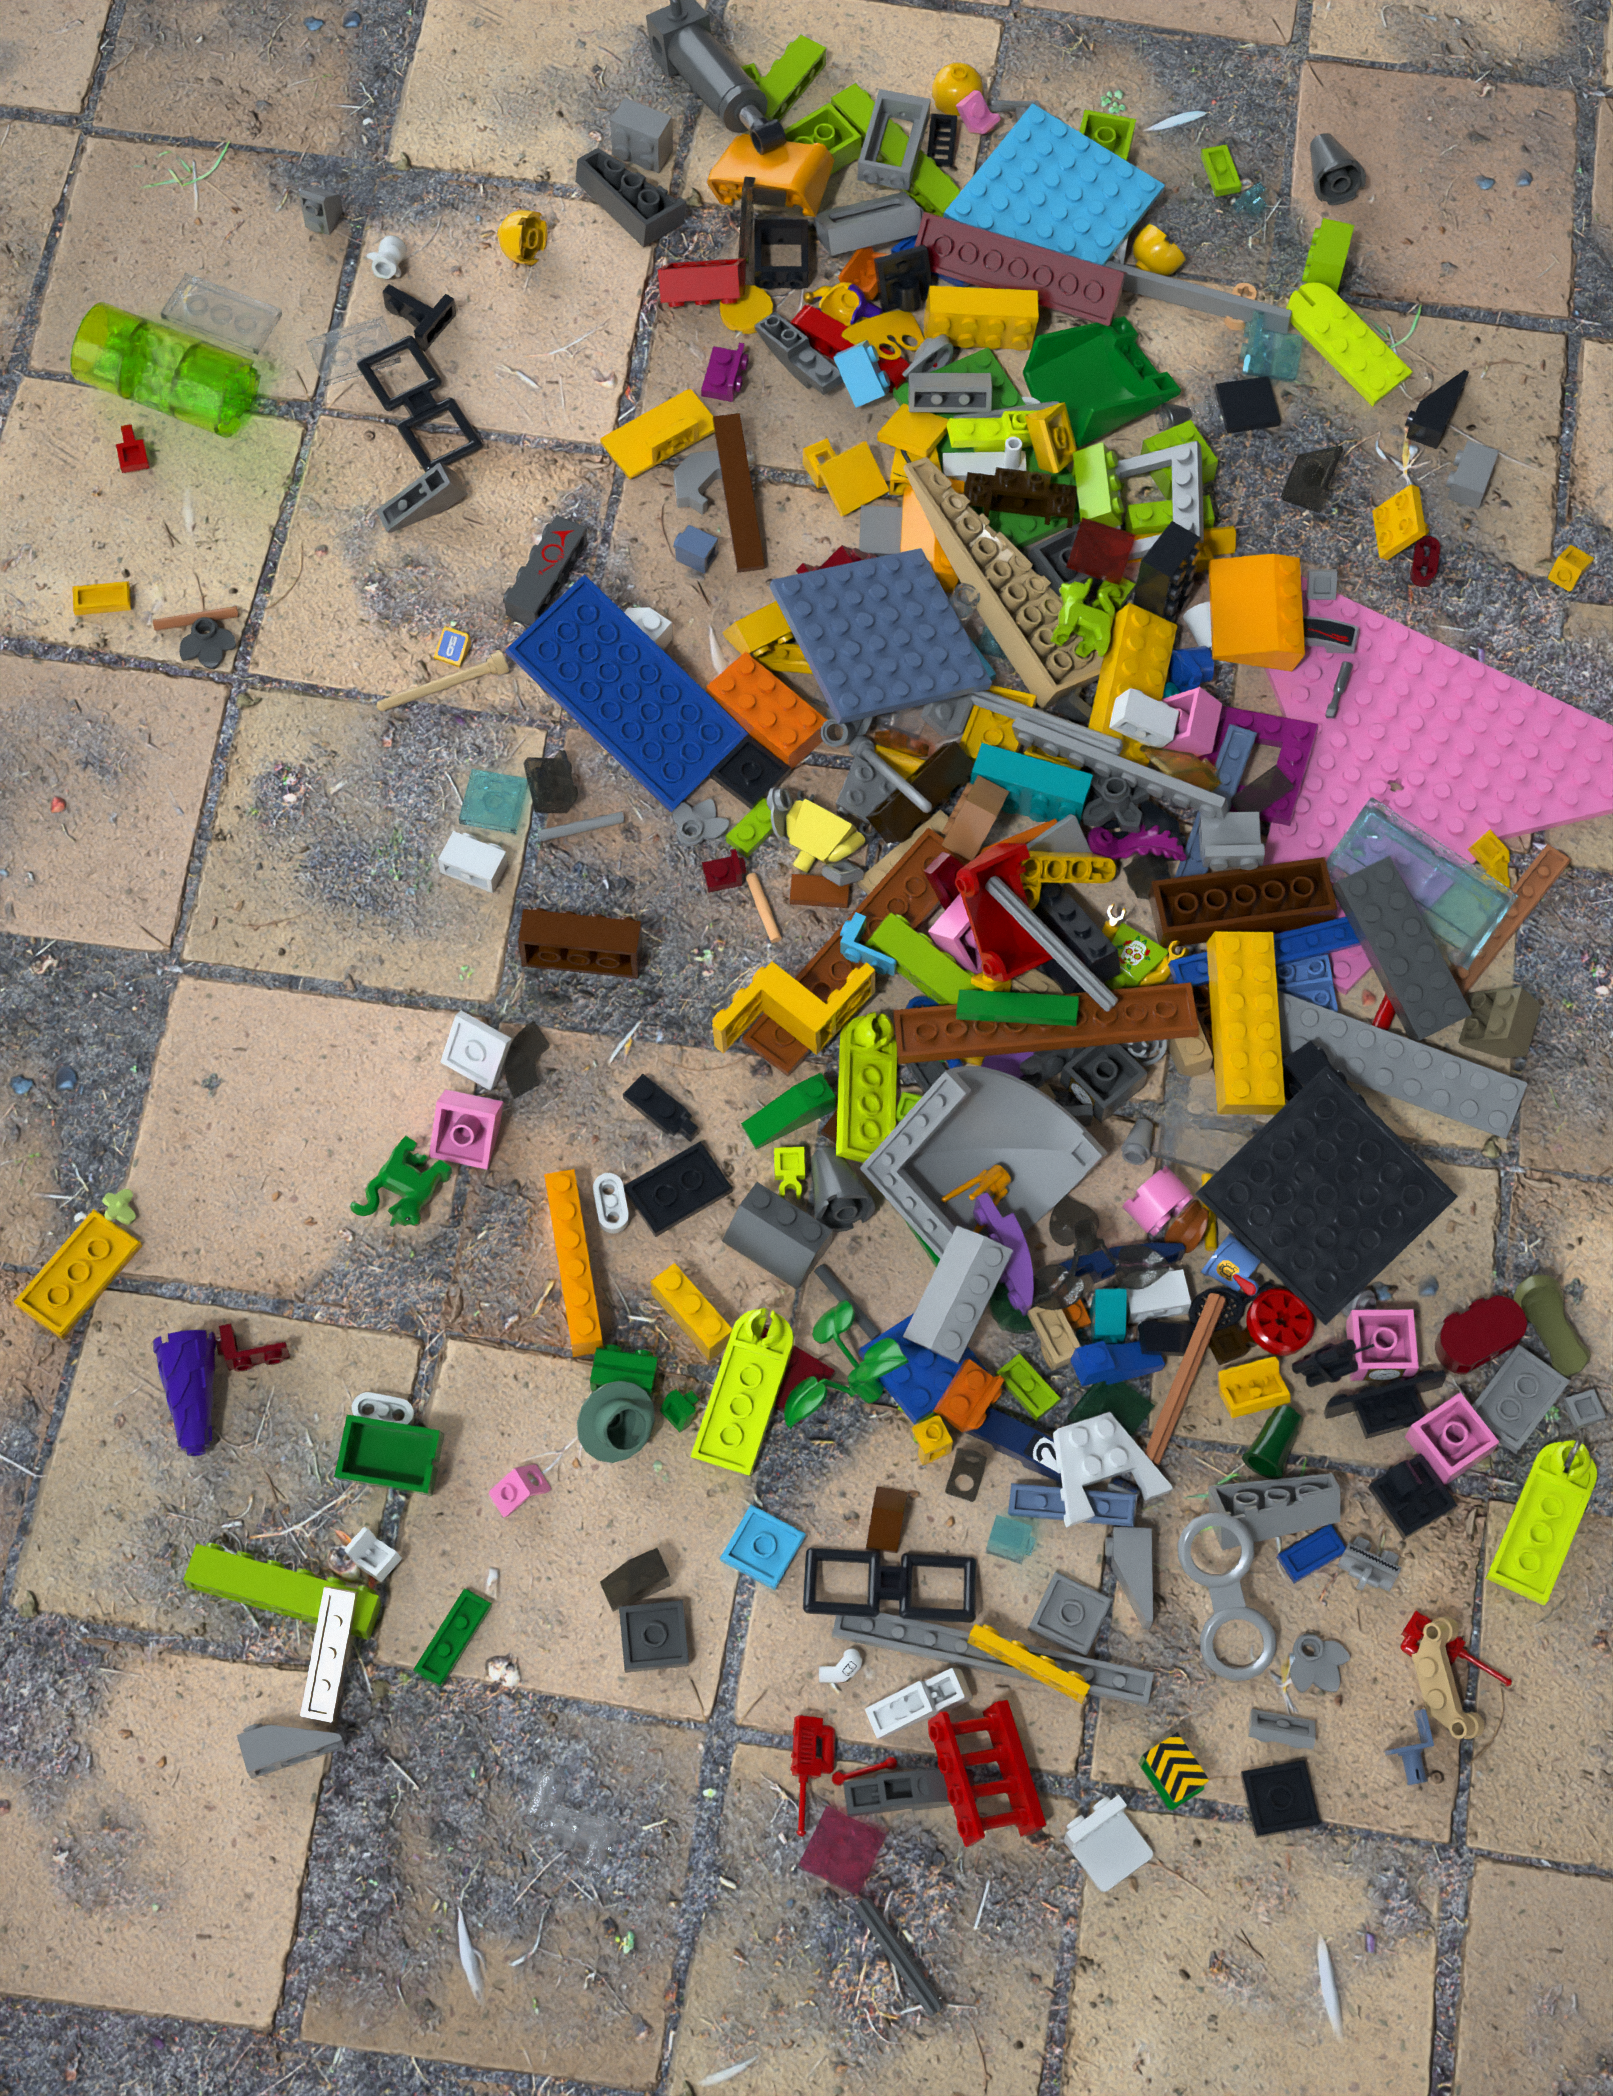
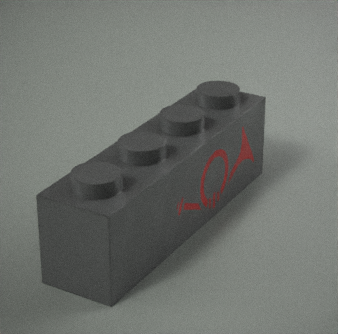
(545, 570)

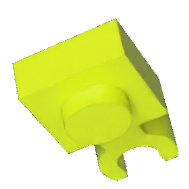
(789, 1167)

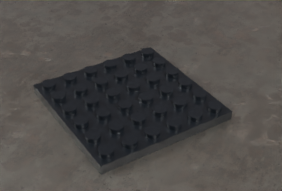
(1326, 1195)

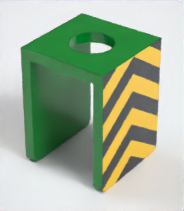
(1173, 1771)

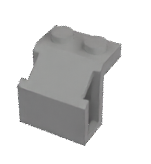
(1231, 841)

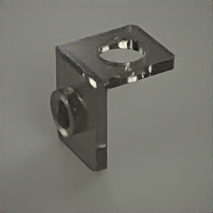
(966, 1463)

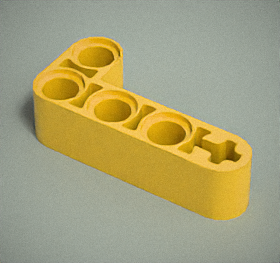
(1061, 870)

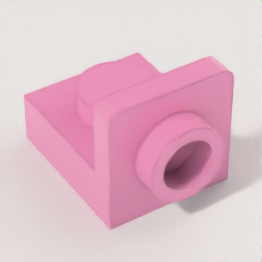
(977, 114)

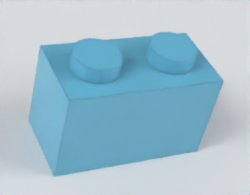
(862, 373)

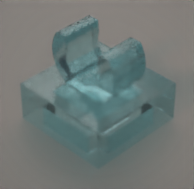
(1251, 200)

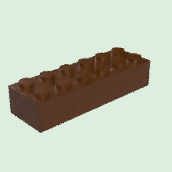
(1242, 900)

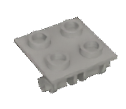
(862, 790)

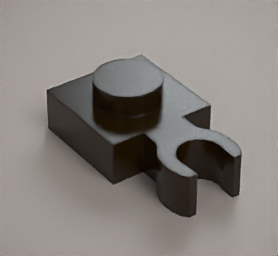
(1230, 1344)

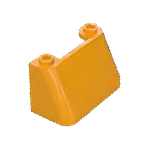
(791, 167)

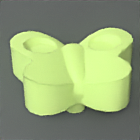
(118, 1206)

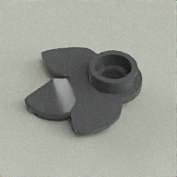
(207, 646)

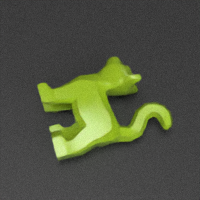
(1084, 620)

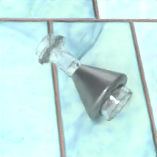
(1173, 415)

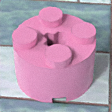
(1157, 1199)

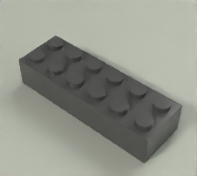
(1401, 949)

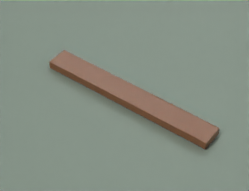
(1531, 889)

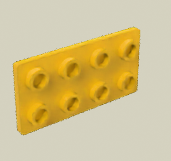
(659, 433)

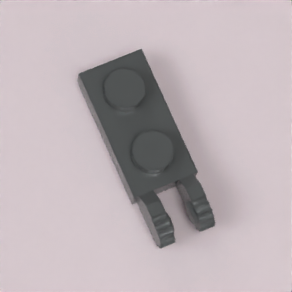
(1046, 1064)

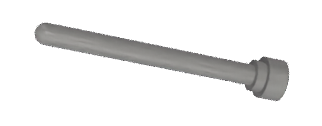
(864, 748)

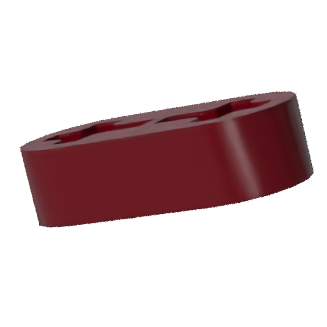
(1429, 562)

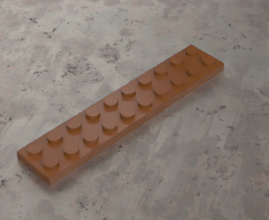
(902, 892)
(1138, 1016)

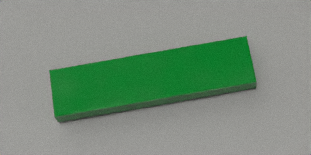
(1017, 1007)

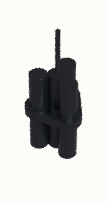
(1328, 1363)

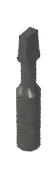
(1339, 688)

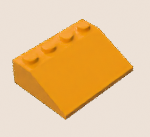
(1257, 610)

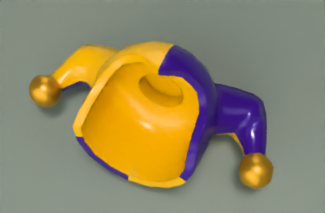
(843, 303)

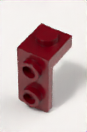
(245, 1359)

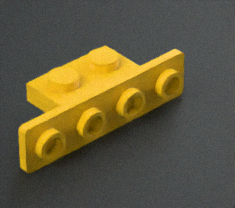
(1216, 542)

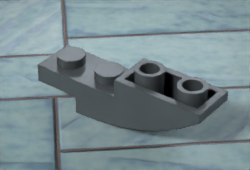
(795, 353)
(898, 1792)

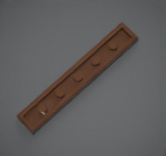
(738, 493)

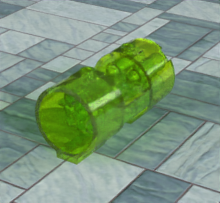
(163, 369)

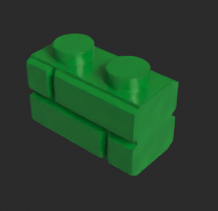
(614, 1365)

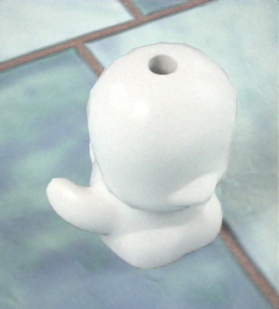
(389, 255)

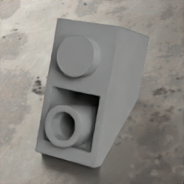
(320, 209)

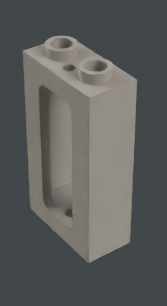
(899, 106)
(868, 223)

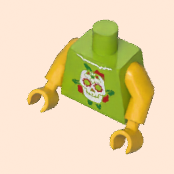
(1140, 959)

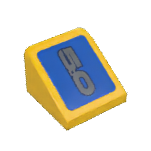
(452, 646)

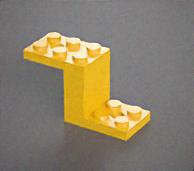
(793, 1007)

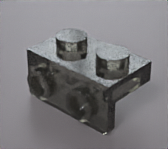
(551, 783)

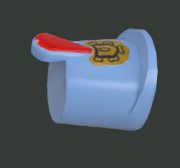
(1233, 1266)

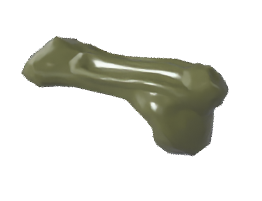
(1544, 1308)

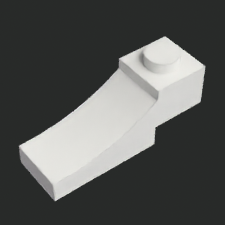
(919, 1702)

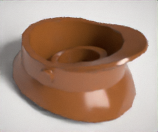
(1189, 1227)

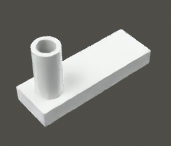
(958, 464)

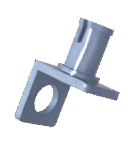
(1412, 1754)

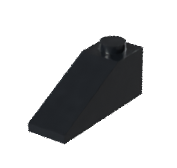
(1435, 411)

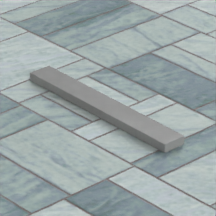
(1202, 298)

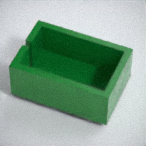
(389, 1455)

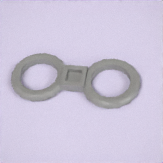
(1227, 1596)

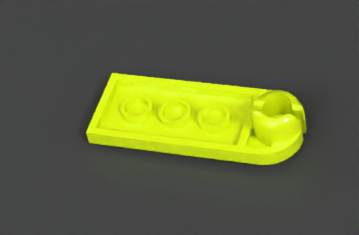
(1346, 342)
(866, 1086)
(744, 1392)
(1544, 1522)

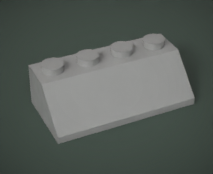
(958, 1294)

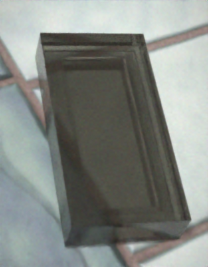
(1262, 792)

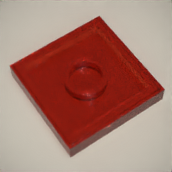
(1100, 551)

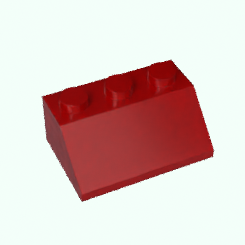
(702, 281)

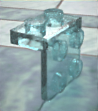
(1269, 351)

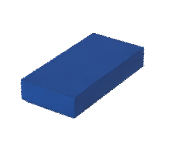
(1311, 1553)

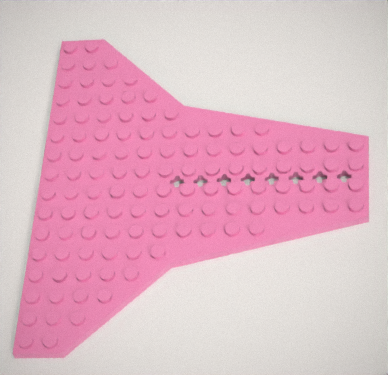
(1444, 727)

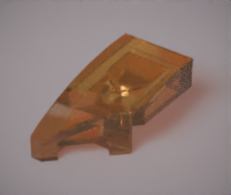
(901, 743)

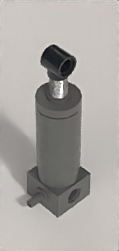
(684, 45)

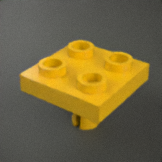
(1399, 522)

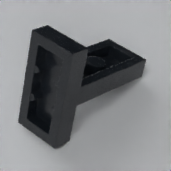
(428, 320)

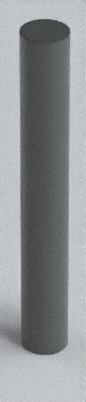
(841, 1294)

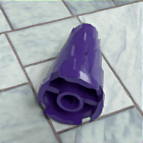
(187, 1377)

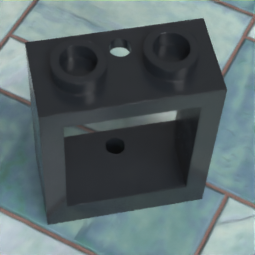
(781, 233)

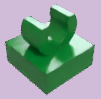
(679, 1409)

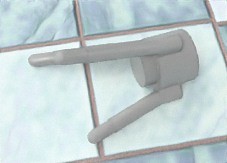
(1011, 106)

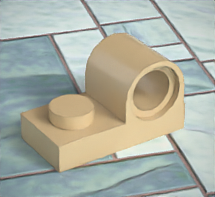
(1055, 1335)

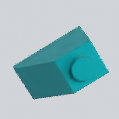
(1108, 1316)

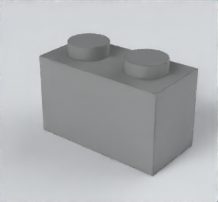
(1472, 475)

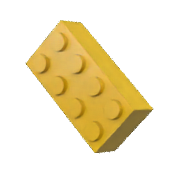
(982, 317)

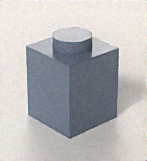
(696, 548)

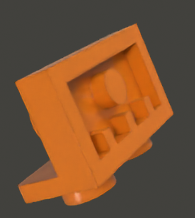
(969, 1397)

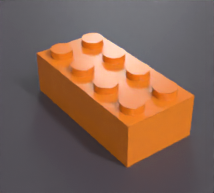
(768, 709)

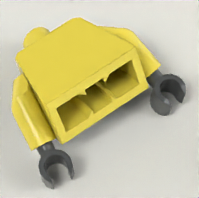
(821, 834)

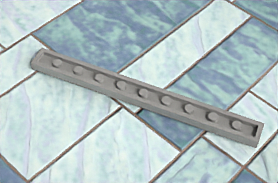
(951, 1646)

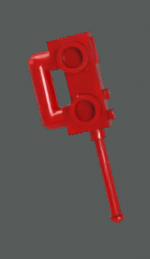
(1414, 1632)
(804, 1761)

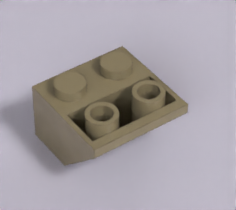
(1501, 1022)

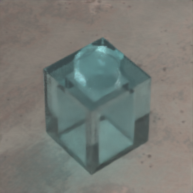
(1010, 1540)

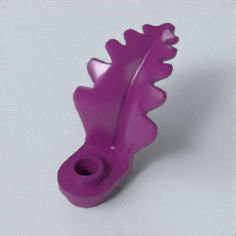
(1105, 844)

